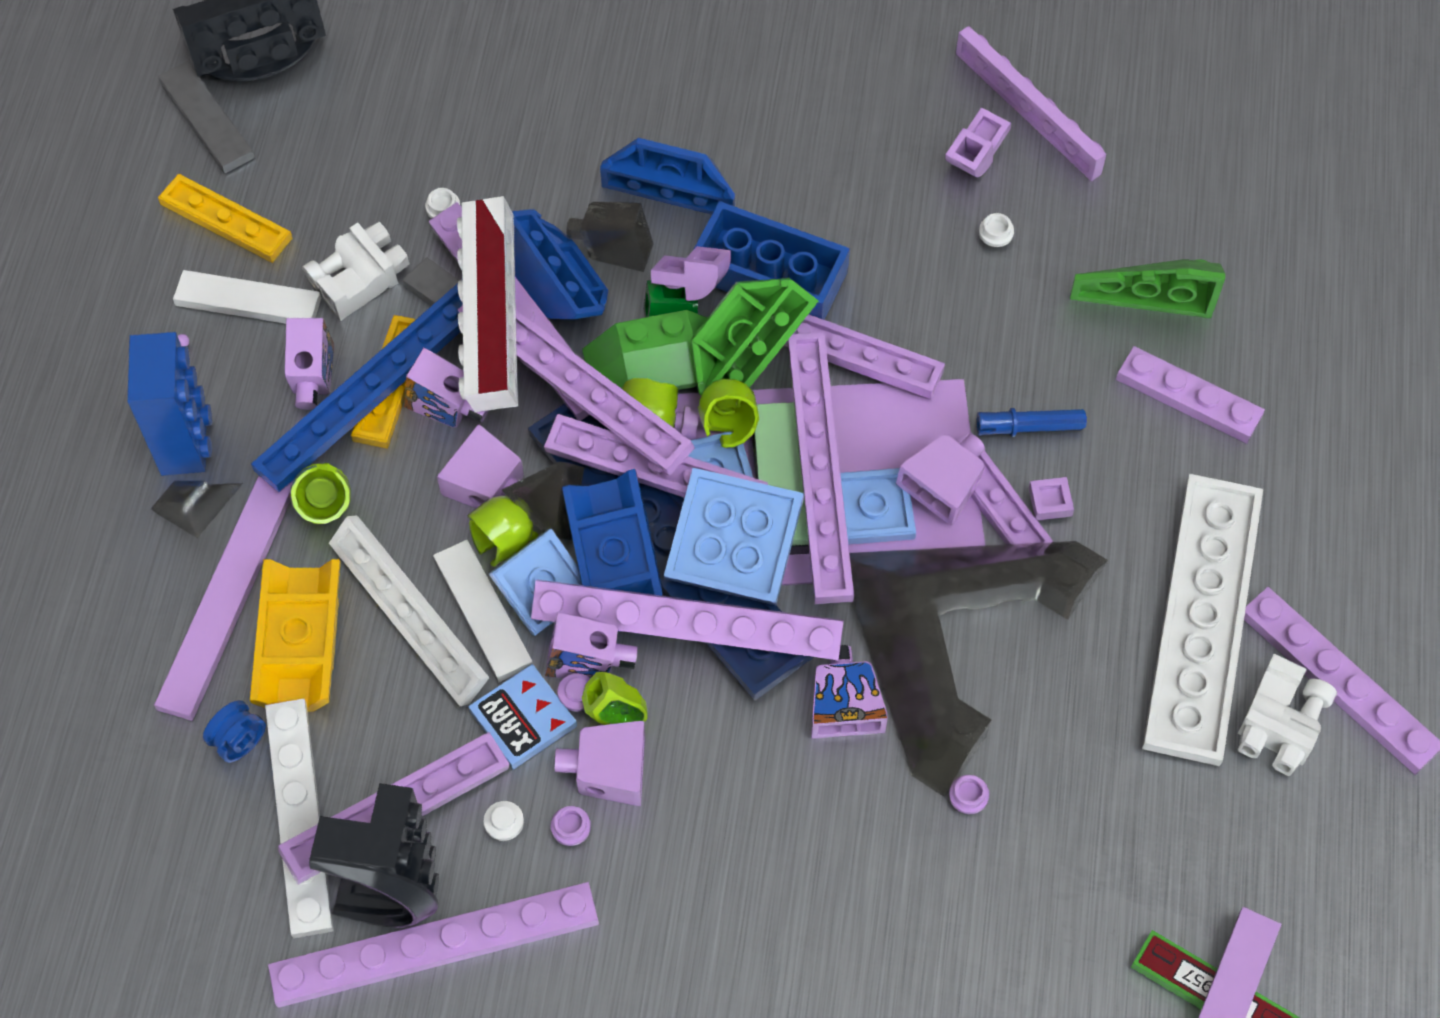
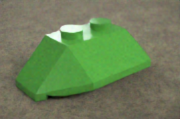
(748, 330)
(648, 348)

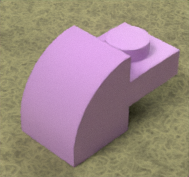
(978, 143)
(696, 273)

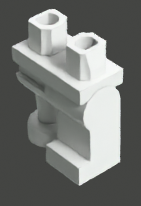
(366, 270)
(1277, 725)

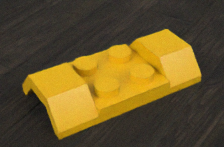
(295, 634)

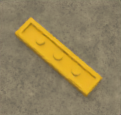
(225, 218)
(378, 425)

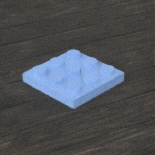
(734, 536)

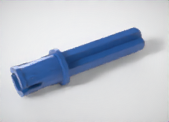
(1031, 421)

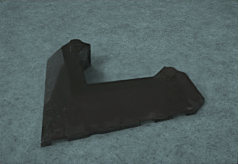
(899, 611)

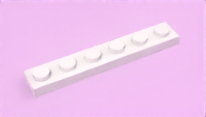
(408, 610)
(297, 811)

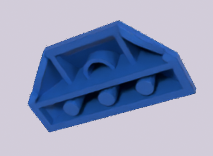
(667, 176)
(555, 270)

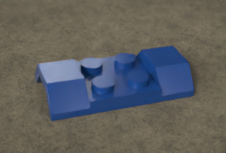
(613, 535)

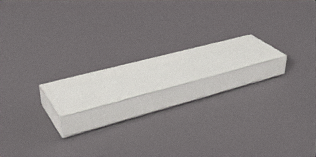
(245, 297)
(482, 611)

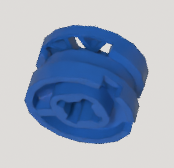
(234, 731)

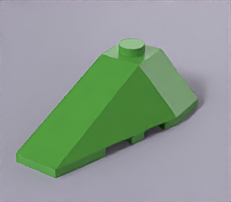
(1167, 287)

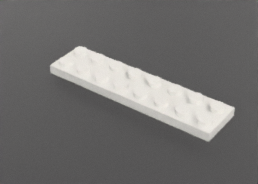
(1203, 620)

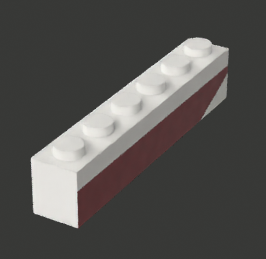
(488, 305)

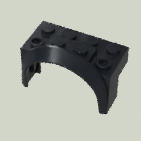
(213, 22)
(381, 863)

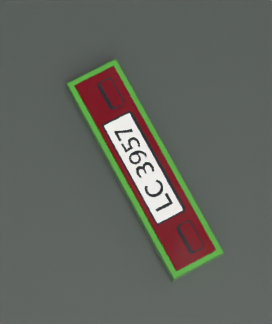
(1191, 976)

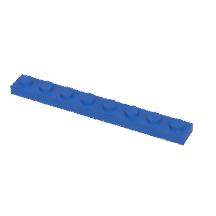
(359, 394)

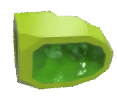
(612, 700)

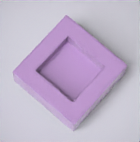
(1051, 498)

